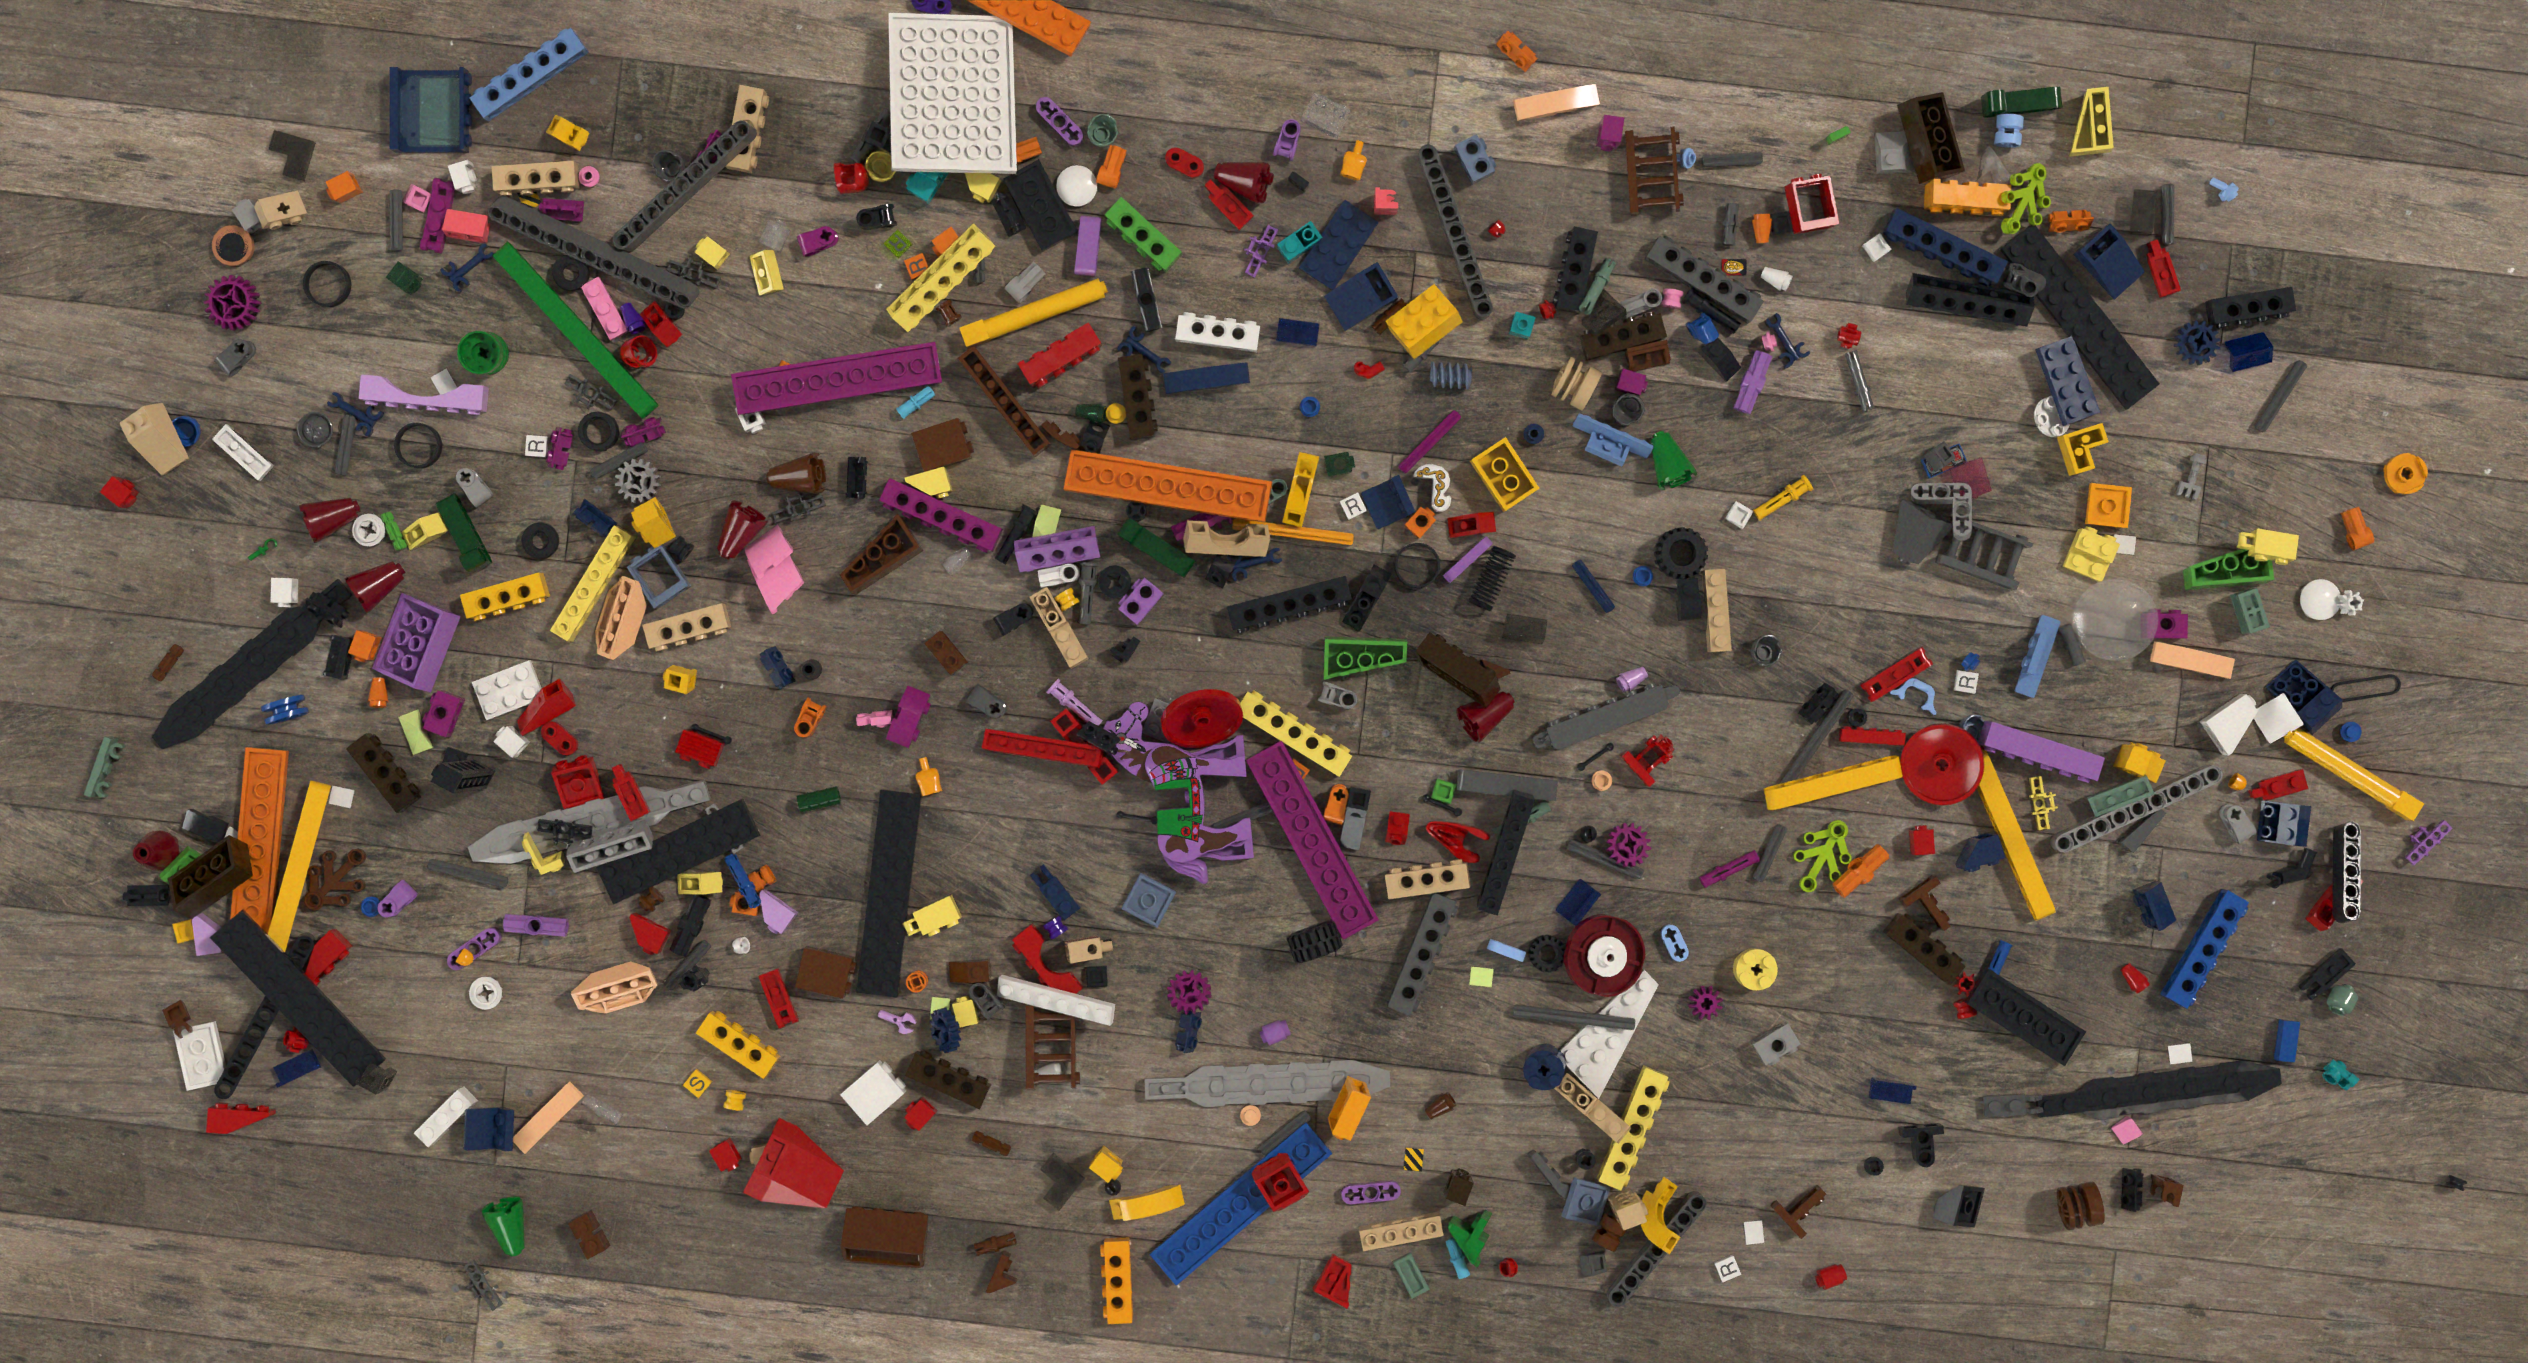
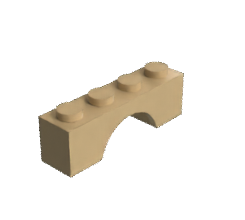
(1249, 541)
(1716, 600)

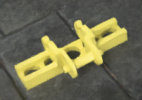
(2045, 810)

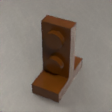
(1928, 901)
(1800, 1210)

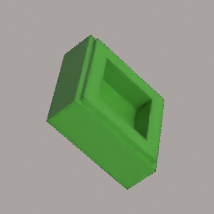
(1838, 135)
(1443, 791)

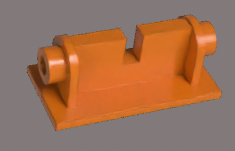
(1509, 45)
(2079, 221)

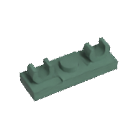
(103, 767)
(2120, 795)

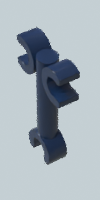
(456, 275)
(1133, 343)
(1793, 353)
(367, 419)
(1240, 564)

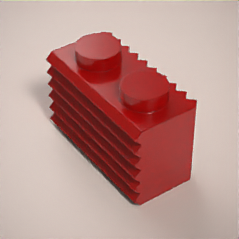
(700, 748)

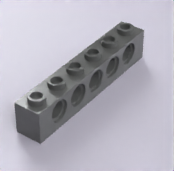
(1692, 279)
(1410, 1004)

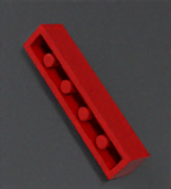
(1872, 736)

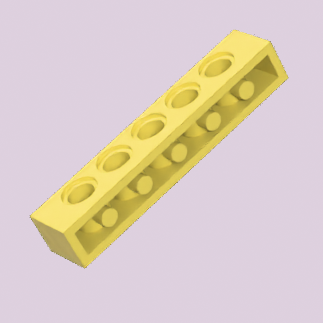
(941, 267)
(593, 583)
(1334, 765)
(1646, 1078)

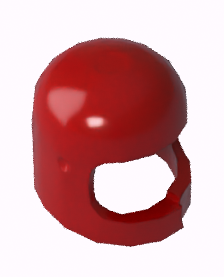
(851, 178)
(628, 347)

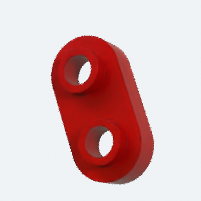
(1184, 162)
(559, 737)

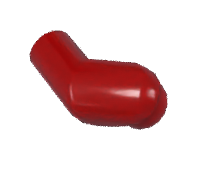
(1368, 371)

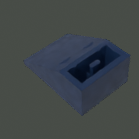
(2110, 261)
(1361, 296)
(2307, 694)

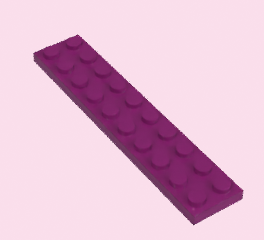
(836, 378)
(1312, 839)

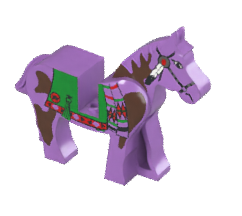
(1167, 766)

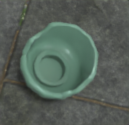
(1102, 130)

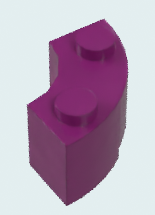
(908, 717)

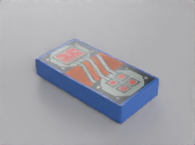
(1960, 457)

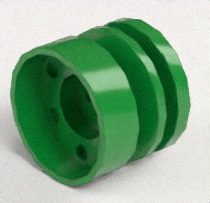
(471, 352)

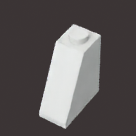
(2230, 722)

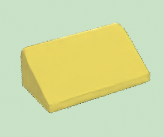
(766, 272)

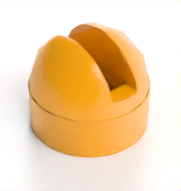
(2237, 782)
(465, 958)

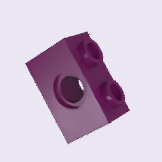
(1610, 132)
(2177, 625)
(453, 706)

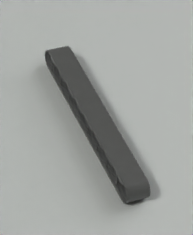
(694, 184)
(1455, 221)

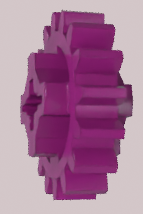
(1630, 853)
(1186, 984)

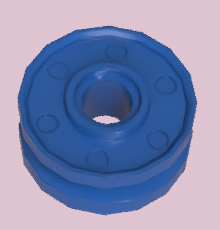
(284, 709)

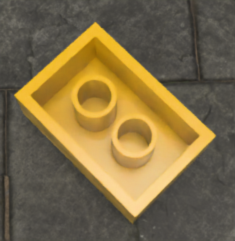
(1424, 321)
(1504, 474)

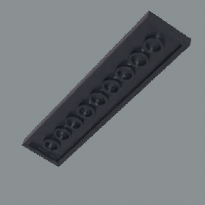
(2082, 318)
(889, 893)
(296, 996)

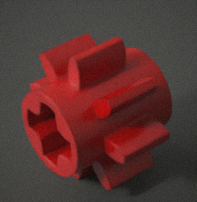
(1849, 335)
(1961, 980)
(295, 1040)

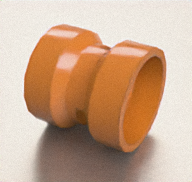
(762, 877)
(920, 981)

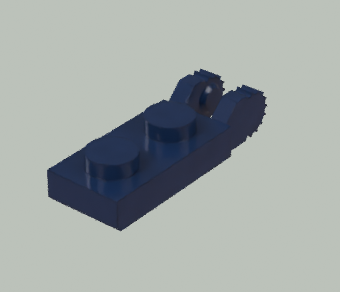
(1056, 894)

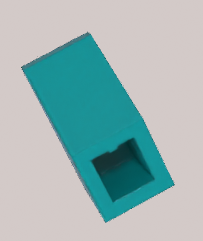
(1299, 242)

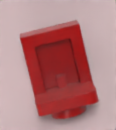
(1397, 828)

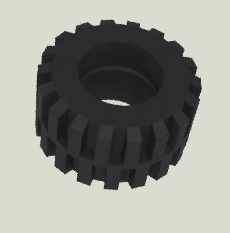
(1698, 548)
(1314, 942)

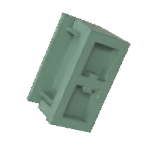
(2249, 611)

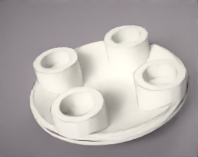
(1076, 185)
(2048, 419)
(2319, 599)

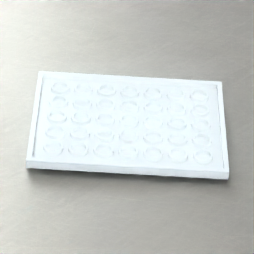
(951, 94)

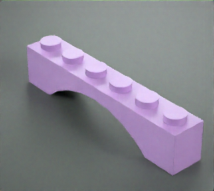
(465, 397)

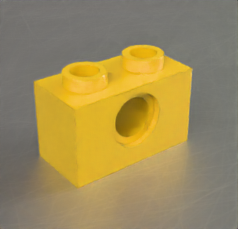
(1106, 1164)

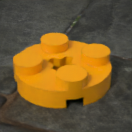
(2416, 478)

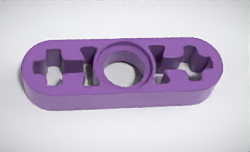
(1074, 128)
(1468, 559)
(483, 935)
(1385, 1185)

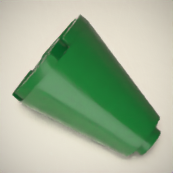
(1670, 462)
(507, 1224)

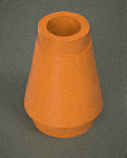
(1762, 227)
(378, 694)

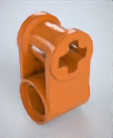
(810, 717)
(1336, 808)

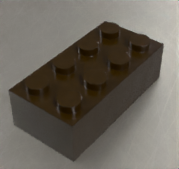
(1931, 137)
(1457, 669)
(210, 877)

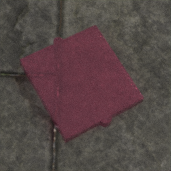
(1974, 475)

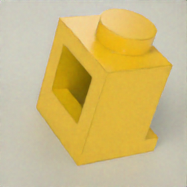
(674, 683)

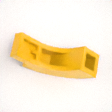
(1300, 489)
(1147, 1204)
(1655, 1226)

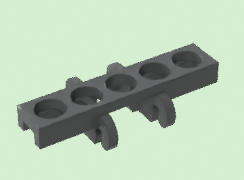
(701, 273)
(595, 397)
(804, 503)
(484, 1292)

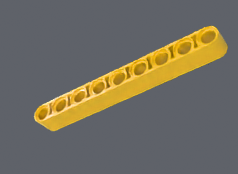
(2014, 843)
(298, 863)

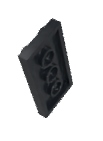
(1040, 205)

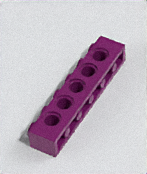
(894, 490)

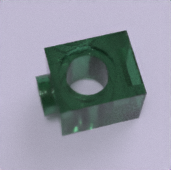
(405, 278)
(1330, 468)

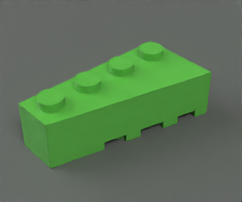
(2227, 571)
(1361, 654)

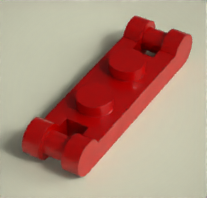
(1896, 674)

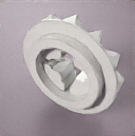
(361, 534)
(482, 1001)

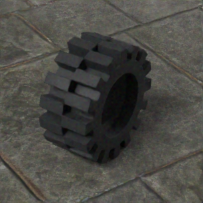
(1535, 947)

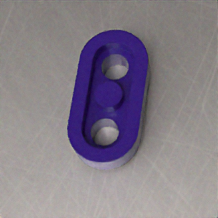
(930, 6)

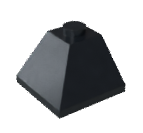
(1959, 1206)

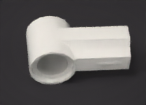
(1056, 575)

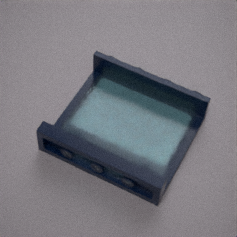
(430, 111)

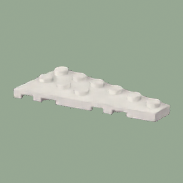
(1596, 1049)

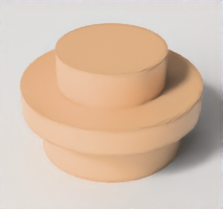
(1601, 780)
(1250, 1115)

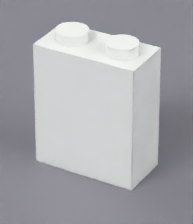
(874, 1092)

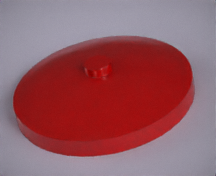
(1201, 718)
(1942, 764)

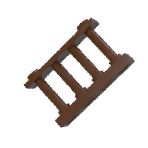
(1635, 162)
(1033, 1057)

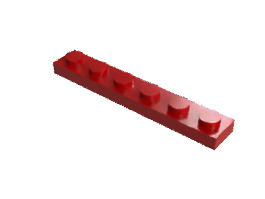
(1042, 748)

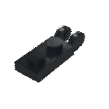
(2328, 973)

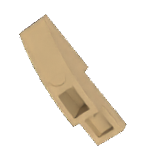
(1059, 627)
(1593, 1108)

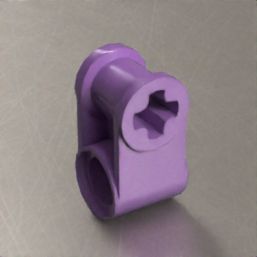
(1287, 141)
(399, 897)

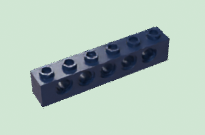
(1993, 264)

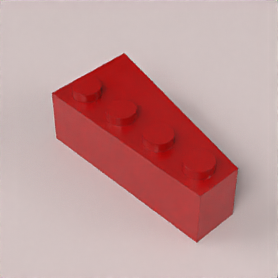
(1060, 356)

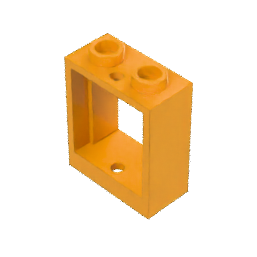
(1349, 1108)

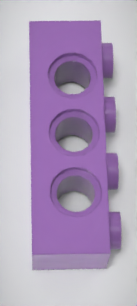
(1048, 544)

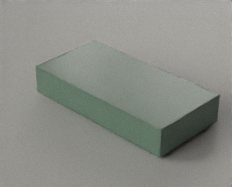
(1411, 1275)

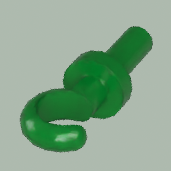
(262, 549)

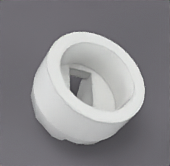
(741, 949)

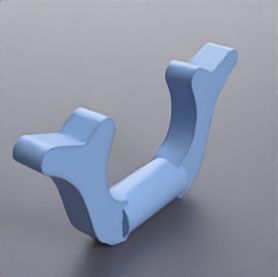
(1921, 686)

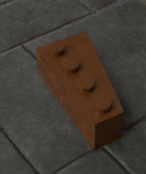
(882, 556)

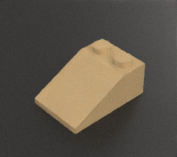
(155, 437)

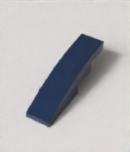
(1206, 378)

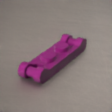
(436, 215)

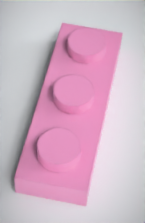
(604, 308)

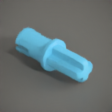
(915, 402)
(1457, 1258)

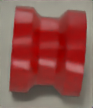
(1964, 1009)

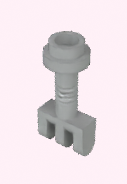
(2197, 459)

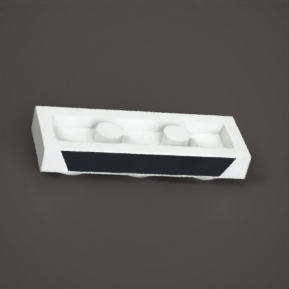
(243, 452)

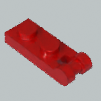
(778, 997)

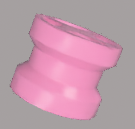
(1671, 298)

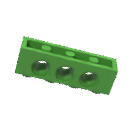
(1122, 210)

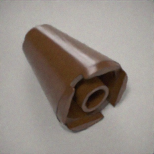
(800, 475)

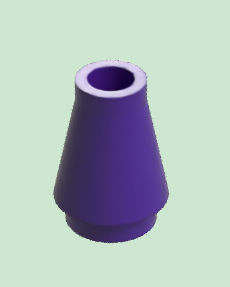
(632, 319)

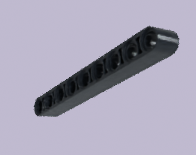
(259, 1024)

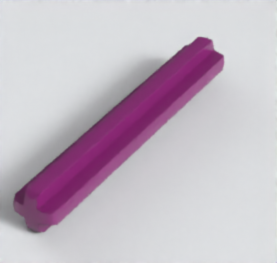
(1430, 441)

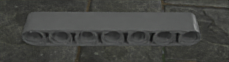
(1654, 1258)

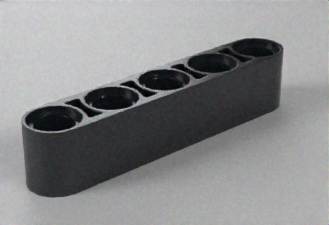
(2341, 880)

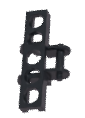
(571, 831)

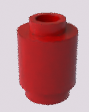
(1830, 1276)

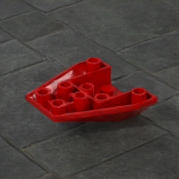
(793, 1170)

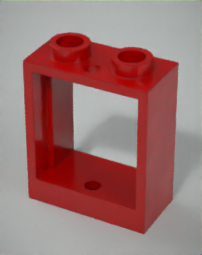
(1827, 199)

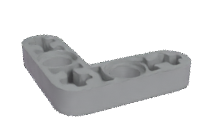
(1957, 501)

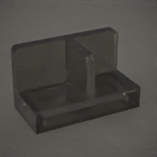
(376, 1078)

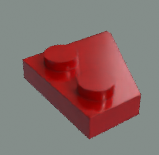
(1335, 1281)

